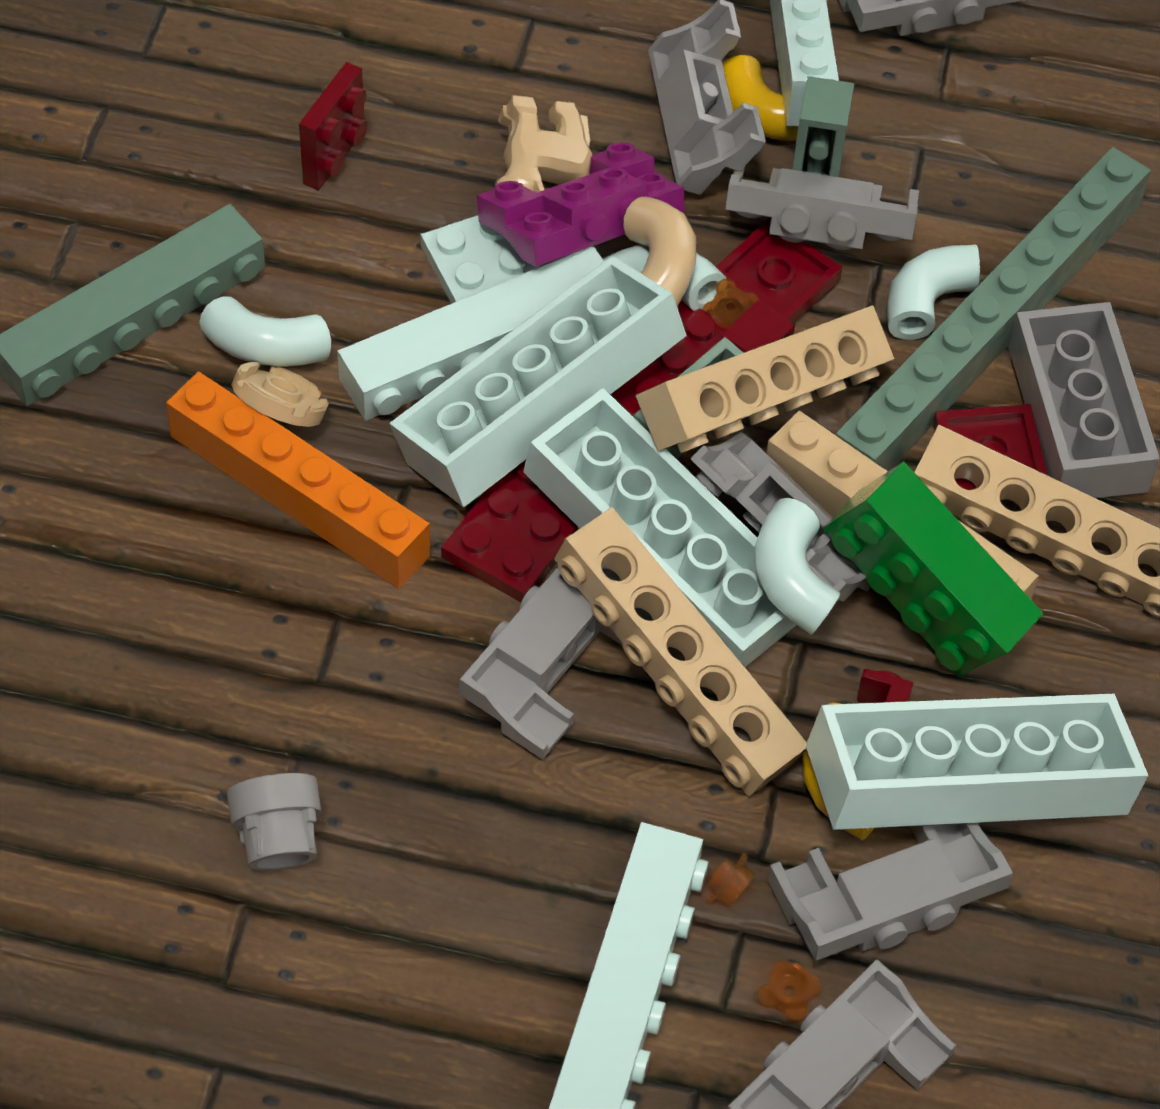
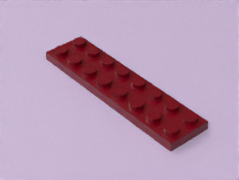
(515, 526)

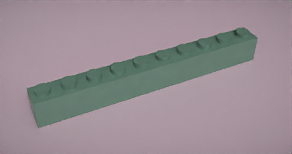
(984, 321)

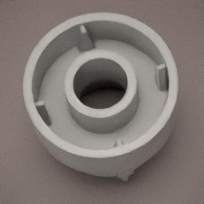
(276, 819)

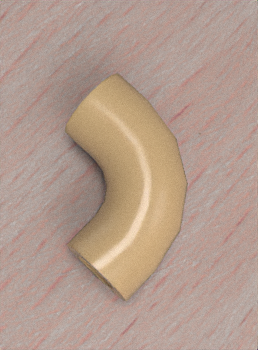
(669, 243)

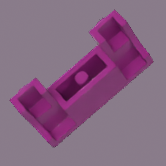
(579, 211)

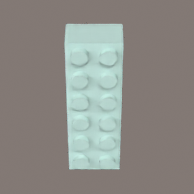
(493, 407)
(608, 460)
(974, 760)

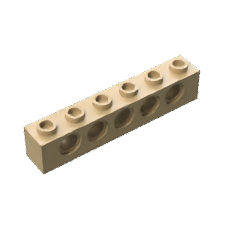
(763, 378)
(1044, 500)
(678, 624)

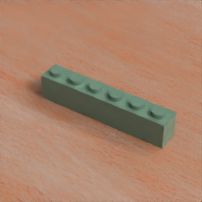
(129, 304)

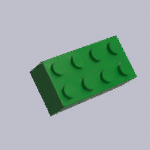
(932, 570)

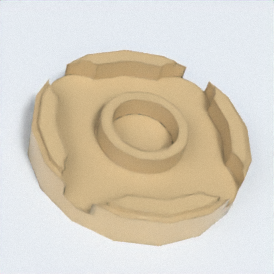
(280, 394)

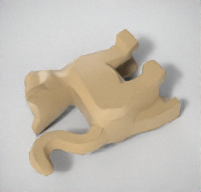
(544, 154)

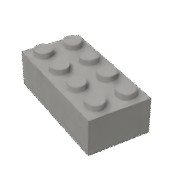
(1084, 399)

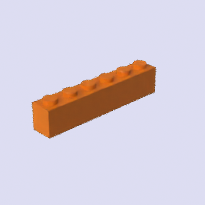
(299, 480)

